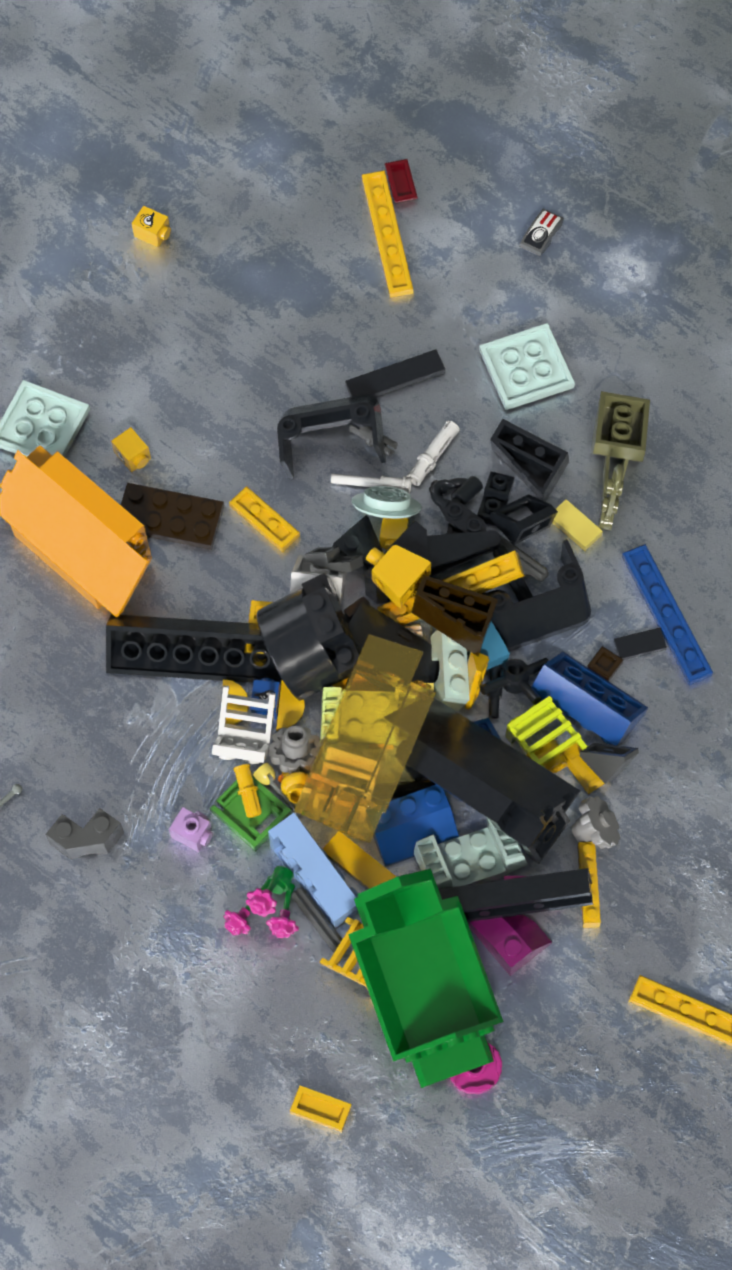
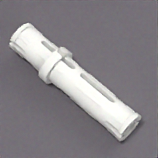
(427, 461)

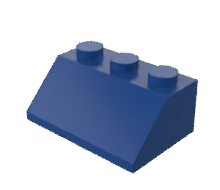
(411, 820)

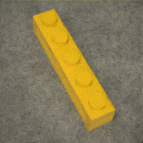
(587, 859)

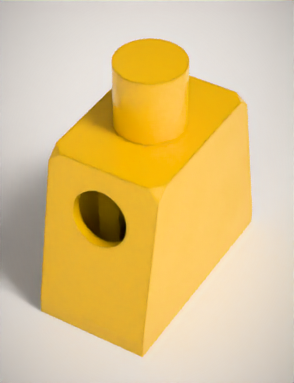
(398, 572)

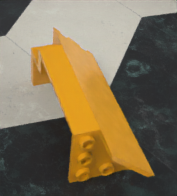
(75, 528)

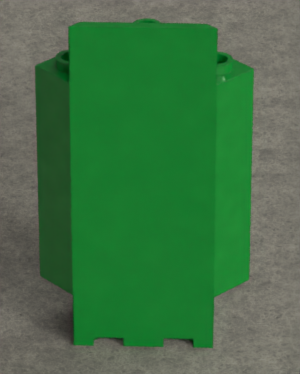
(425, 977)

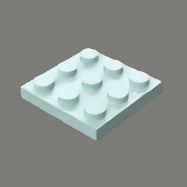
(526, 366)
(42, 419)

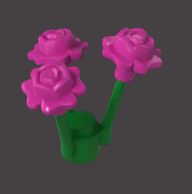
(262, 904)

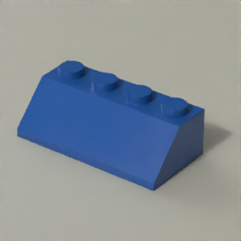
(589, 698)

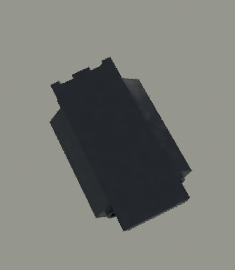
(492, 779)

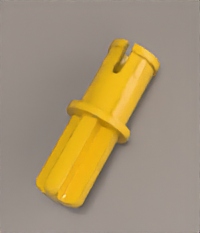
(247, 790)

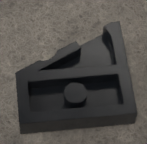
(359, 541)

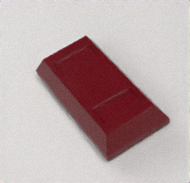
(401, 181)

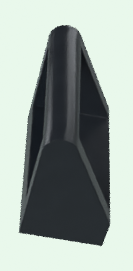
(520, 530)

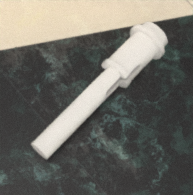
(401, 483)

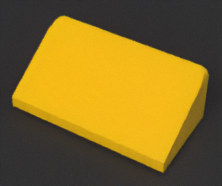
(476, 671)

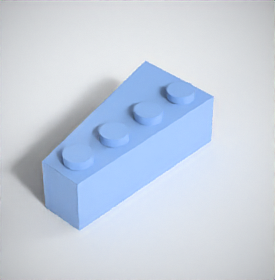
(313, 870)

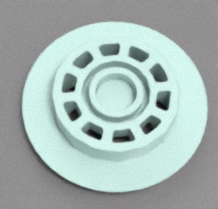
(386, 502)

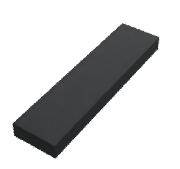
(397, 375)

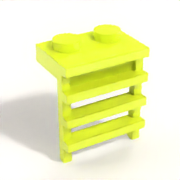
(535, 719)

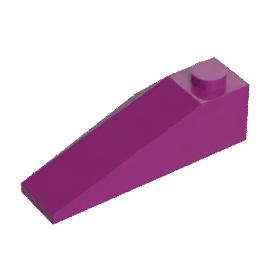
(511, 940)

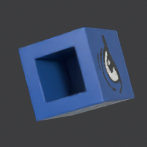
(262, 690)

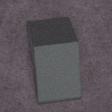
(608, 760)

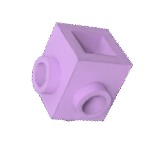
(191, 829)

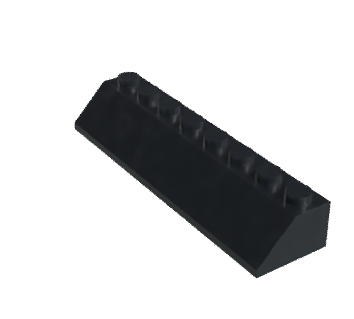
(187, 649)

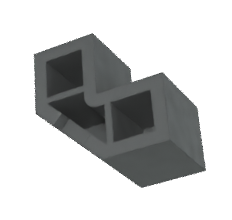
(96, 837)

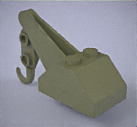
(619, 434)

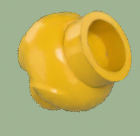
(292, 785)

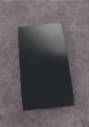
(495, 495)

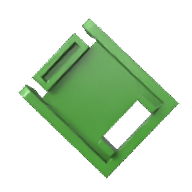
(235, 816)

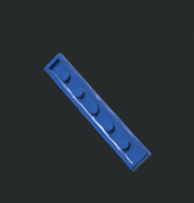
(667, 614)

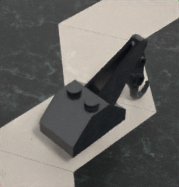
(443, 550)

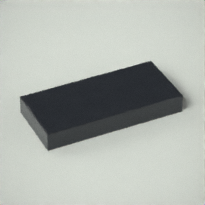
(640, 644)

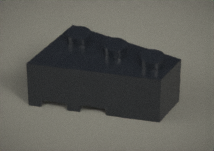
(530, 457)

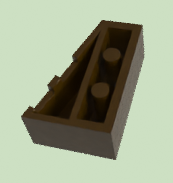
(455, 611)

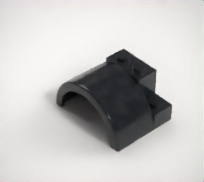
(299, 632)

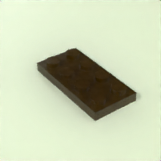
(174, 515)

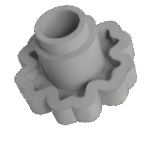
(293, 749)
(596, 824)

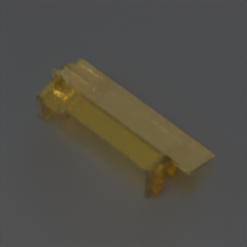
(367, 740)

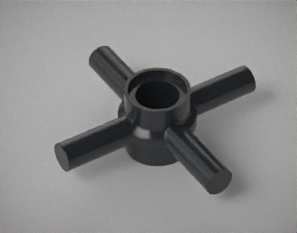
(515, 679)

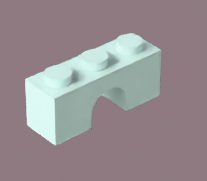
(452, 681)

